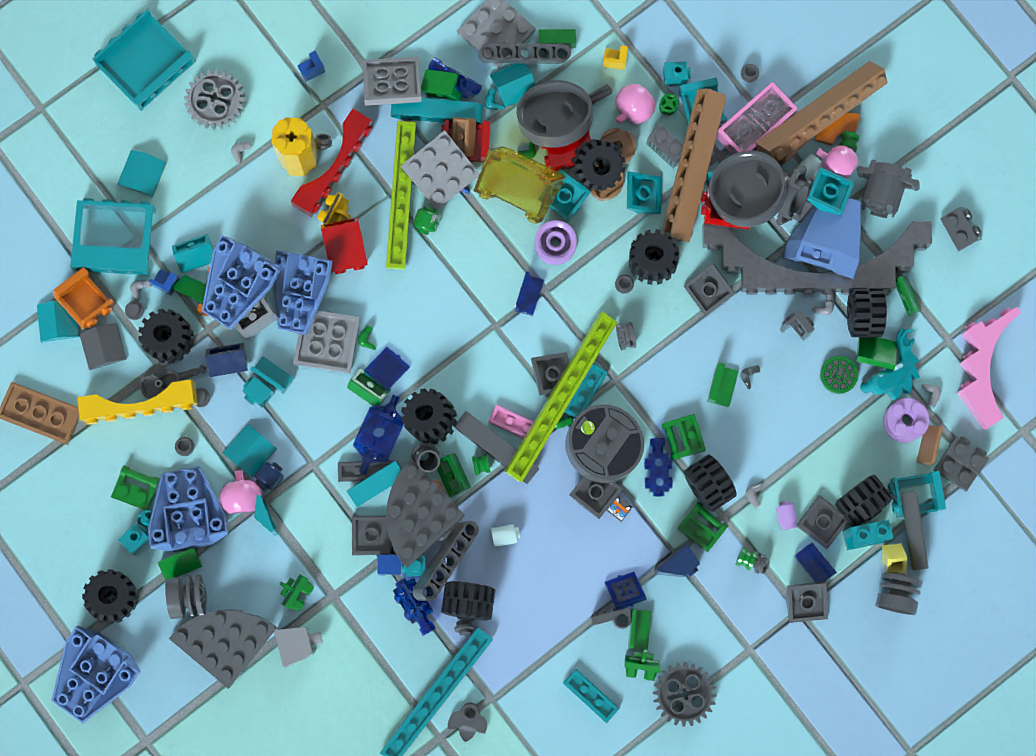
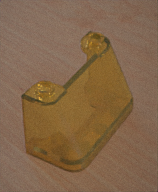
(519, 182)

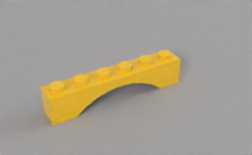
(176, 395)

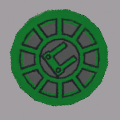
(839, 374)

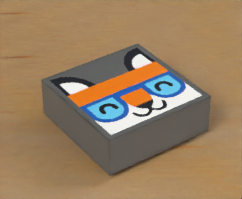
(619, 508)

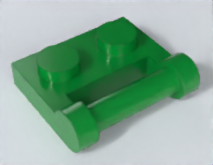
(689, 434)
(133, 494)
(698, 531)

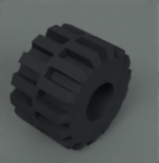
(609, 164)
(652, 246)
(866, 312)
(156, 332)
(429, 416)
(710, 483)
(864, 501)
(101, 587)
(468, 601)

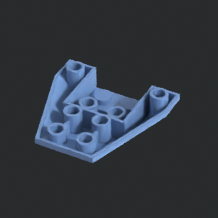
(828, 240)
(236, 281)
(299, 289)
(185, 512)
(92, 673)

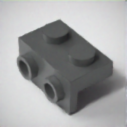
(961, 228)
(802, 325)

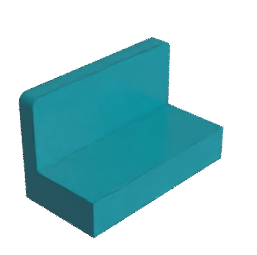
(193, 253)
(272, 374)

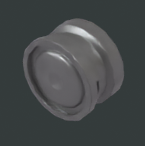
(625, 336)

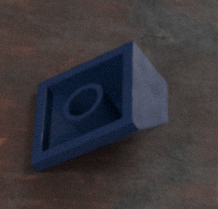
(680, 564)

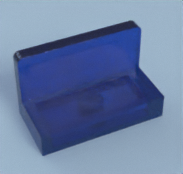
(529, 294)
(815, 563)

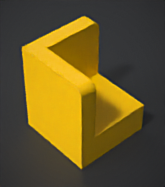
(615, 58)

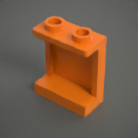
(83, 299)

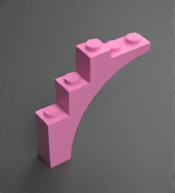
(979, 394)

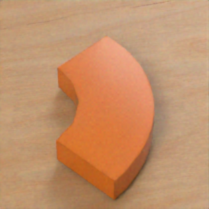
(847, 122)

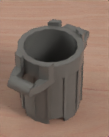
(885, 187)
(797, 193)

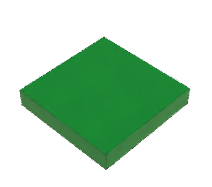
(877, 352)

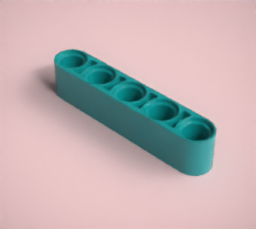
(437, 110)

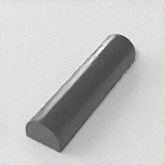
(914, 530)

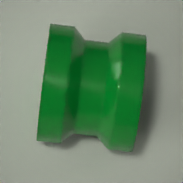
(668, 100)
(850, 140)
(481, 464)
(746, 558)

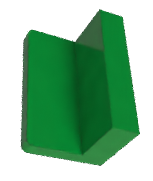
(440, 85)
(722, 385)
(639, 629)

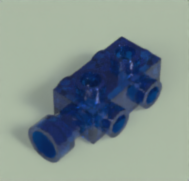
(464, 85)
(658, 472)
(414, 610)

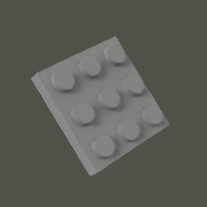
(495, 24)
(391, 81)
(440, 170)
(328, 343)

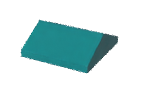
(512, 83)
(142, 173)
(830, 192)
(644, 193)
(569, 198)
(55, 322)
(249, 450)
(263, 515)

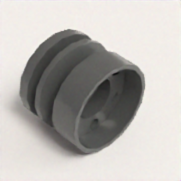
(898, 593)
(185, 596)

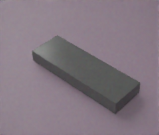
(349, 470)

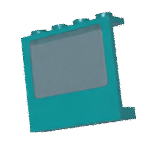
(112, 237)

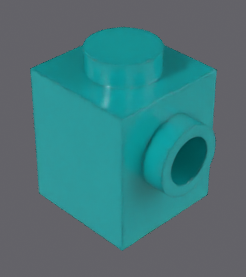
(676, 73)
(257, 392)
(135, 538)
(416, 569)

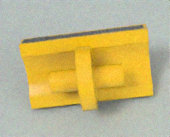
(337, 210)

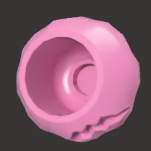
(634, 104)
(839, 160)
(240, 495)

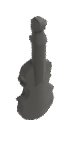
(154, 385)

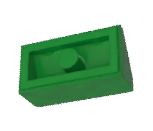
(558, 36)
(191, 288)
(907, 295)
(365, 387)
(453, 475)
(180, 564)

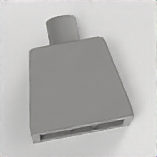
(296, 644)

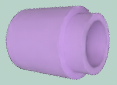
(786, 515)

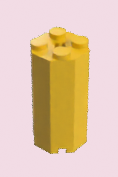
(295, 146)

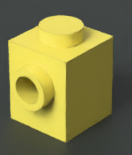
(894, 558)

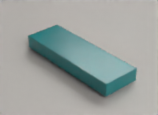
(586, 391)
(374, 484)
(591, 696)

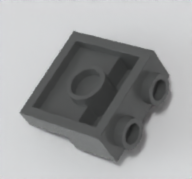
(961, 463)

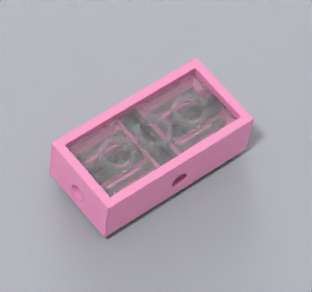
(756, 120)

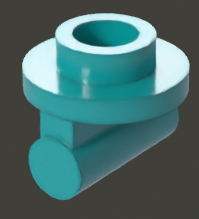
(144, 517)

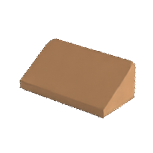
(464, 134)
(929, 445)

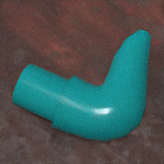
(489, 101)

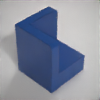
(312, 67)
(164, 281)
(388, 565)

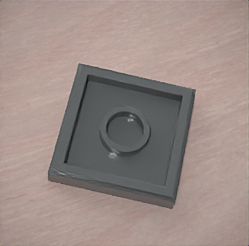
(822, 522)
(370, 536)

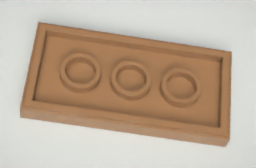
(39, 413)

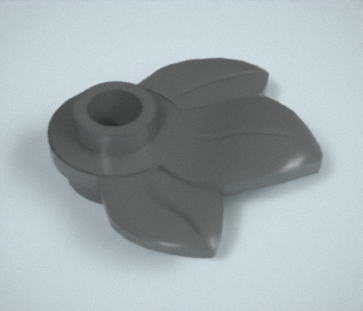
(468, 724)

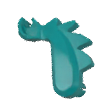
(900, 378)

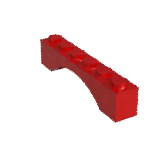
(310, 195)

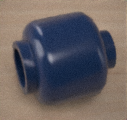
(269, 476)

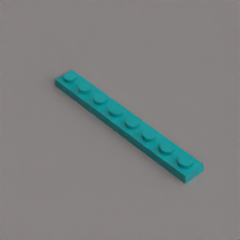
(437, 694)

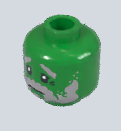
(427, 220)

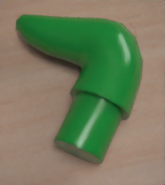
(531, 153)
(362, 339)
(563, 422)

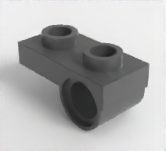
(603, 617)

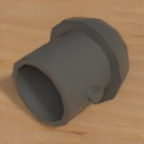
(431, 462)

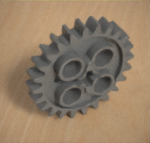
(688, 711)

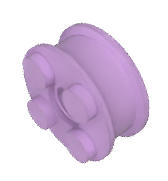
(555, 254)
(914, 411)

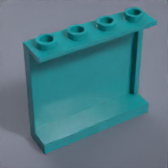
(143, 60)

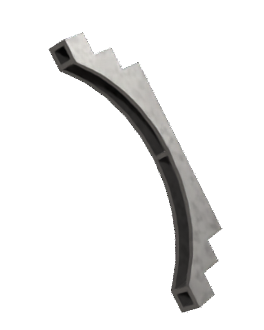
(767, 277)

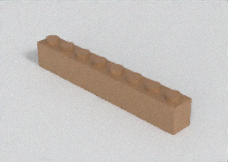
(823, 111)
(693, 164)

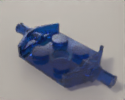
(374, 448)

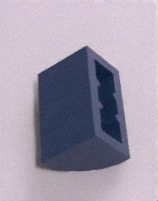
(226, 360)

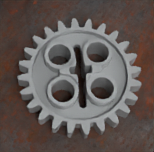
(208, 114)

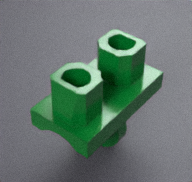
(299, 585)
(642, 661)

